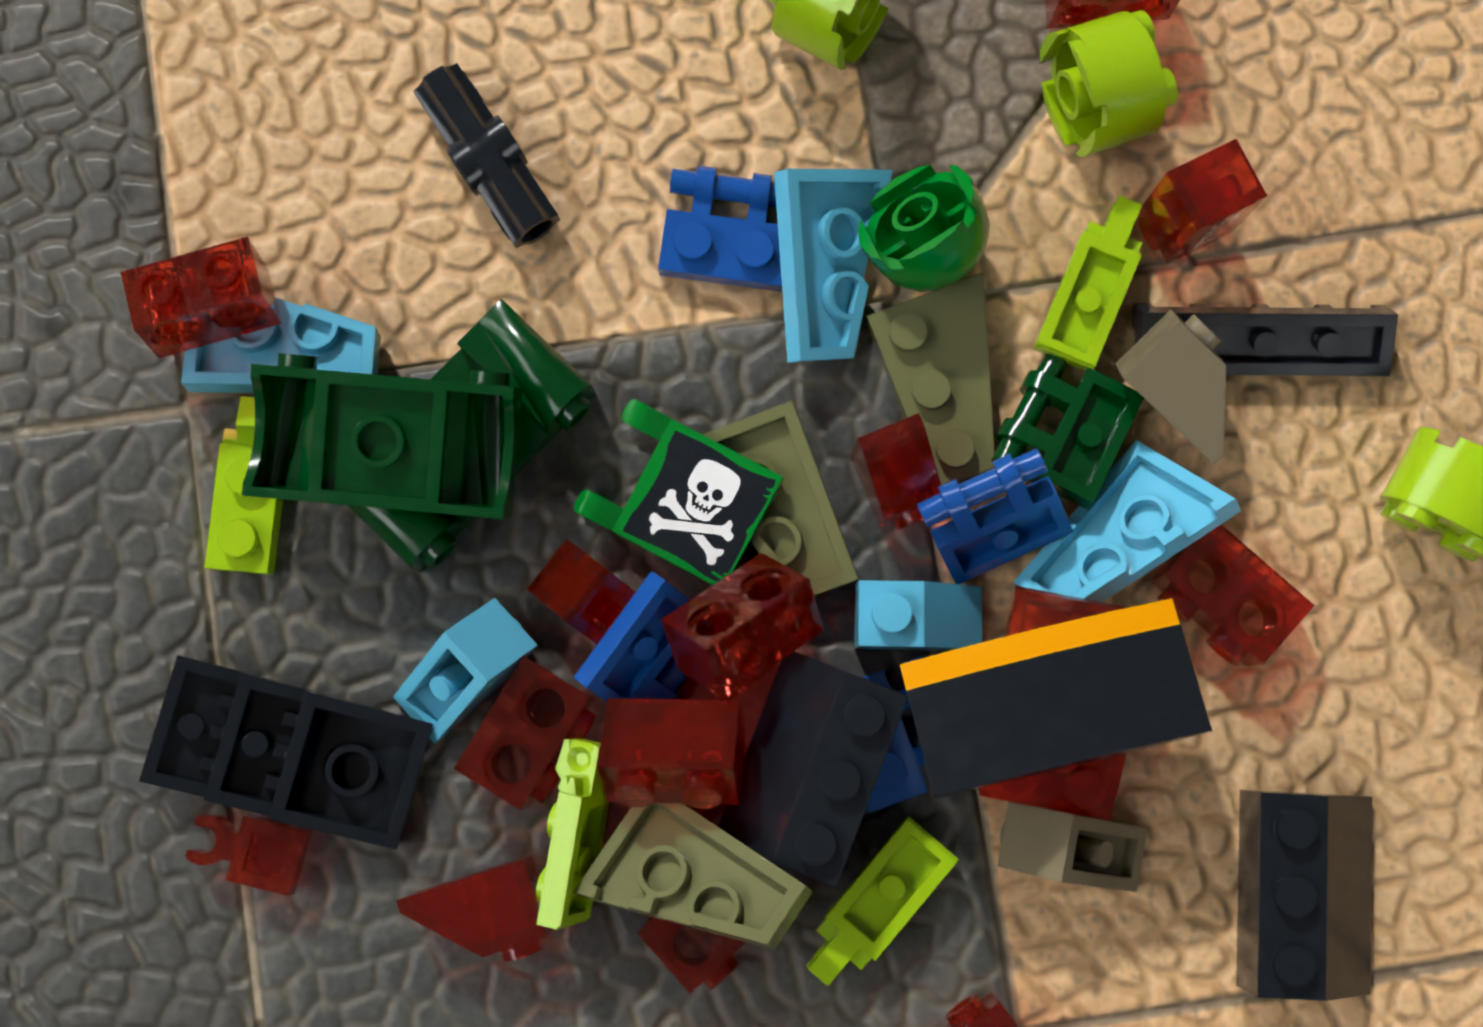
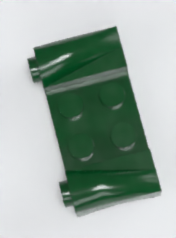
(552, 400)
(384, 439)

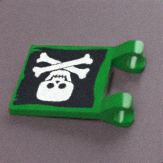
(692, 501)

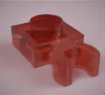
(260, 854)

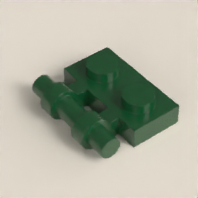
(1087, 436)

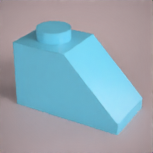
(916, 615)
(464, 668)

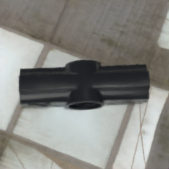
(486, 155)

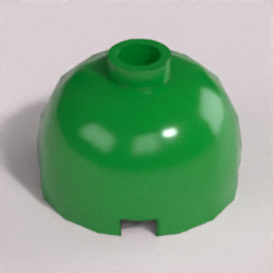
(926, 228)

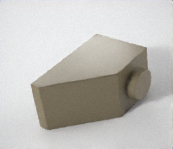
(1182, 379)
(1071, 847)

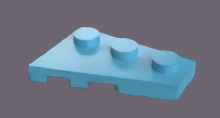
(823, 257)
(305, 330)
(1135, 524)

